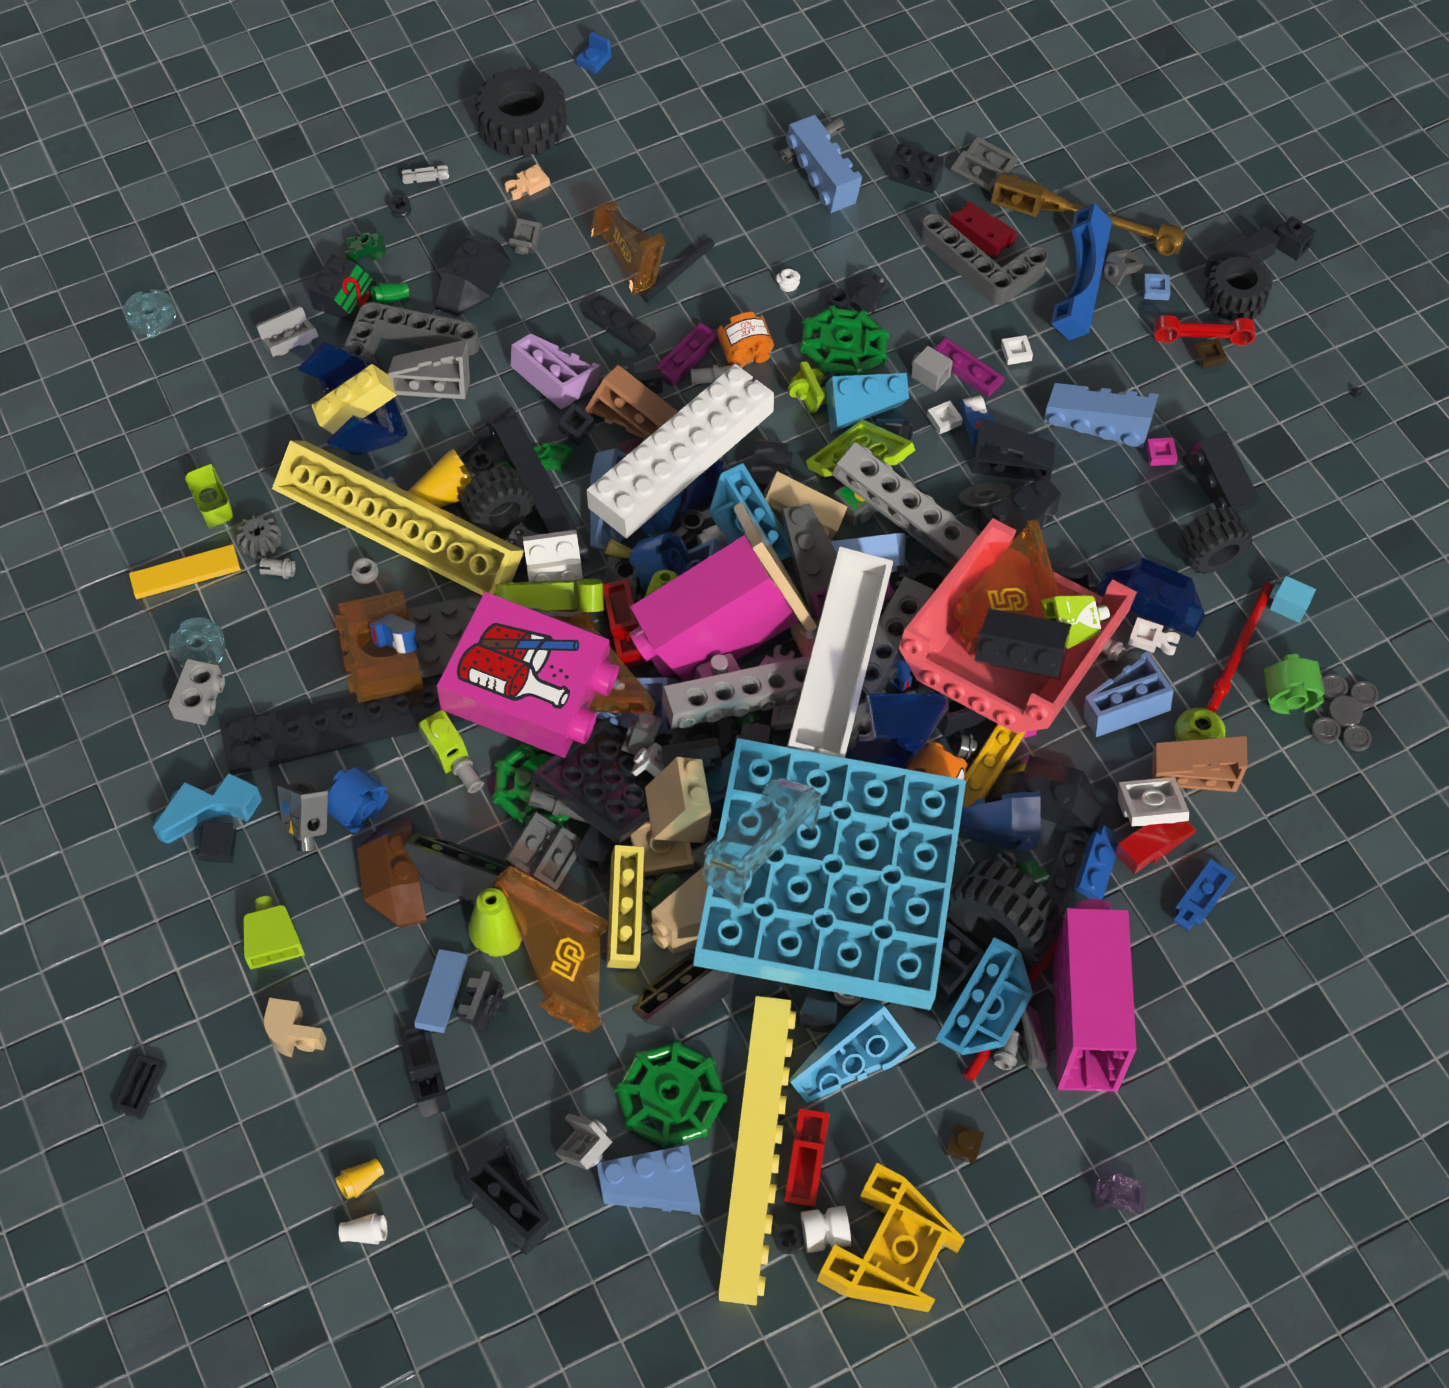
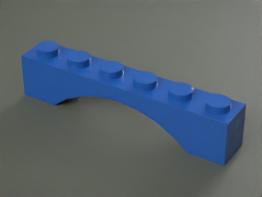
(1091, 235)

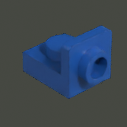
(595, 54)

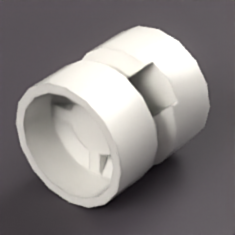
(825, 1229)

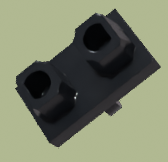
(486, 1001)

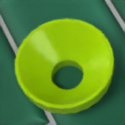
(1186, 729)

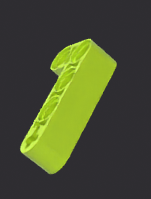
(555, 594)

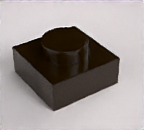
(1209, 353)
(965, 1143)

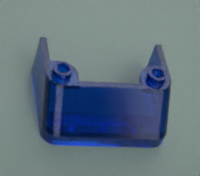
(358, 435)
(905, 719)

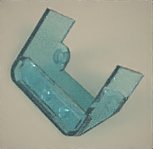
(758, 836)

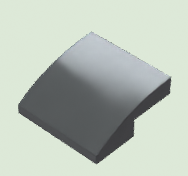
(983, 164)
(544, 851)

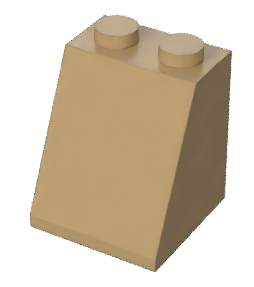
(679, 802)
(679, 916)

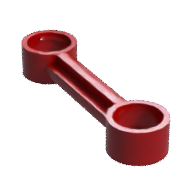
(1168, 329)

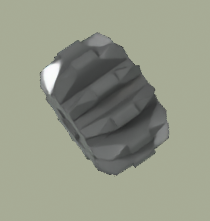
(258, 536)

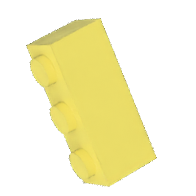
(355, 397)

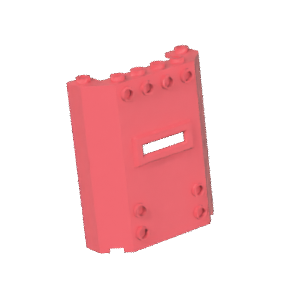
(1005, 696)

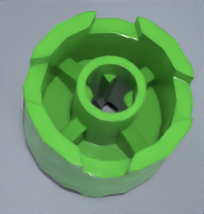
(1294, 684)

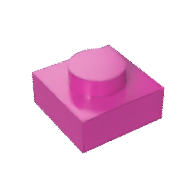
(1161, 451)

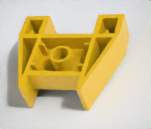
(900, 1250)

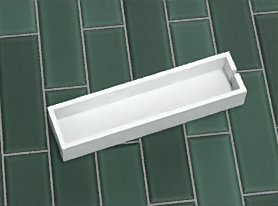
(680, 451)
(840, 653)

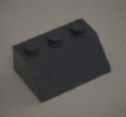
(1023, 643)

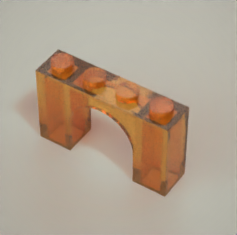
(372, 675)

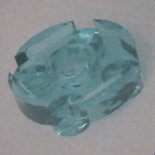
(151, 323)
(191, 630)

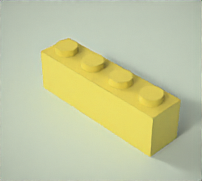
(625, 907)

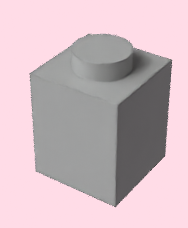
(931, 368)

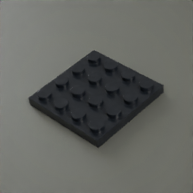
(599, 783)

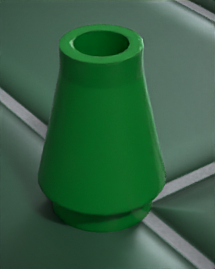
(389, 292)

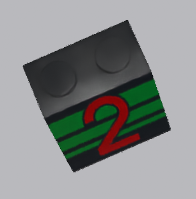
(341, 288)

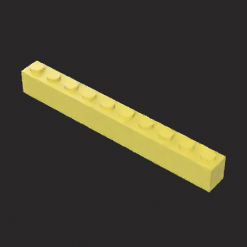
(755, 1152)

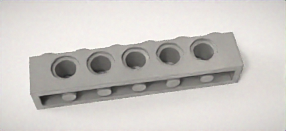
(892, 506)
(732, 686)

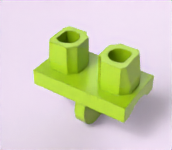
(807, 387)

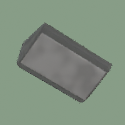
(1033, 1039)

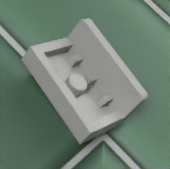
(286, 331)
(585, 1144)

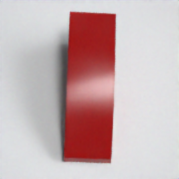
(622, 621)
(1152, 843)
(807, 1157)

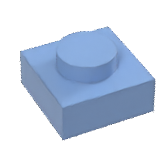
(1156, 286)

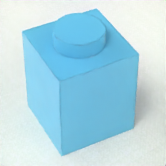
(1291, 598)

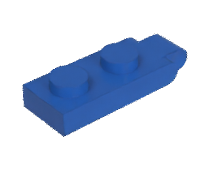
(1097, 863)
(1203, 895)

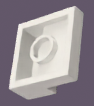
(553, 556)
(1152, 801)

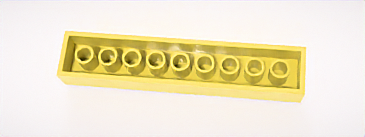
(396, 518)

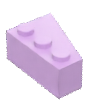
(553, 372)

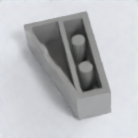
(432, 372)

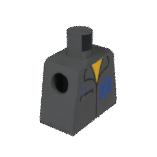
(303, 812)

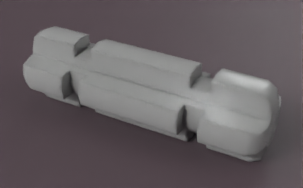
(425, 174)

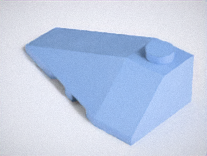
(884, 546)

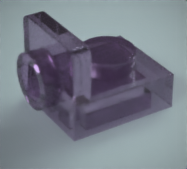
(1120, 1193)

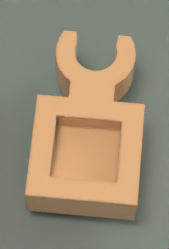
(527, 181)

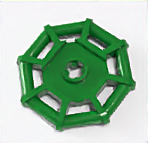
(844, 325)
(523, 784)
(676, 1109)

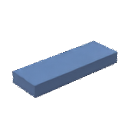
(441, 991)

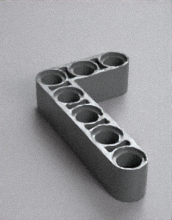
(977, 268)
(406, 326)

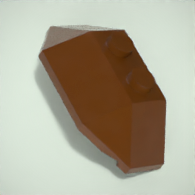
(389, 876)

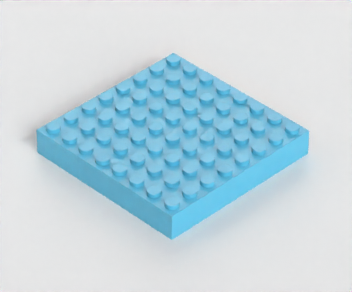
(854, 898)

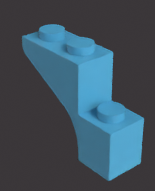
(192, 807)

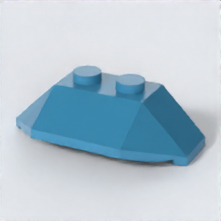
(736, 487)
(989, 1002)

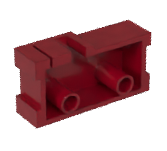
(983, 230)

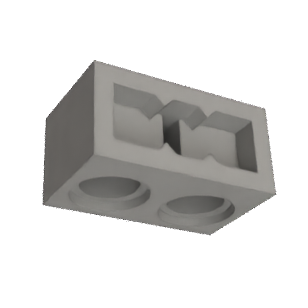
(191, 691)

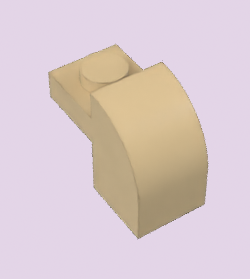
(284, 1029)

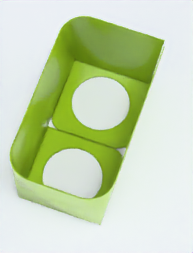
(203, 479)

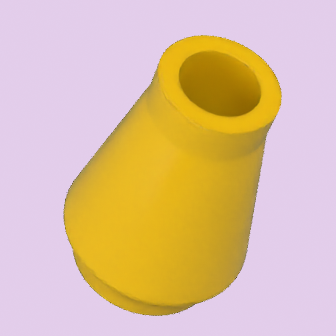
(358, 1178)

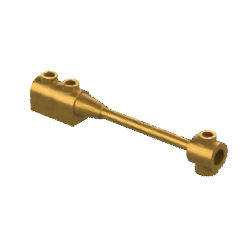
(1032, 197)

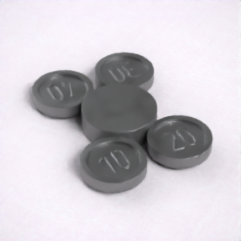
(1345, 713)

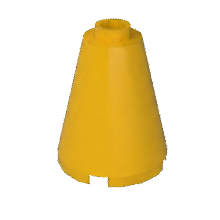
(443, 482)

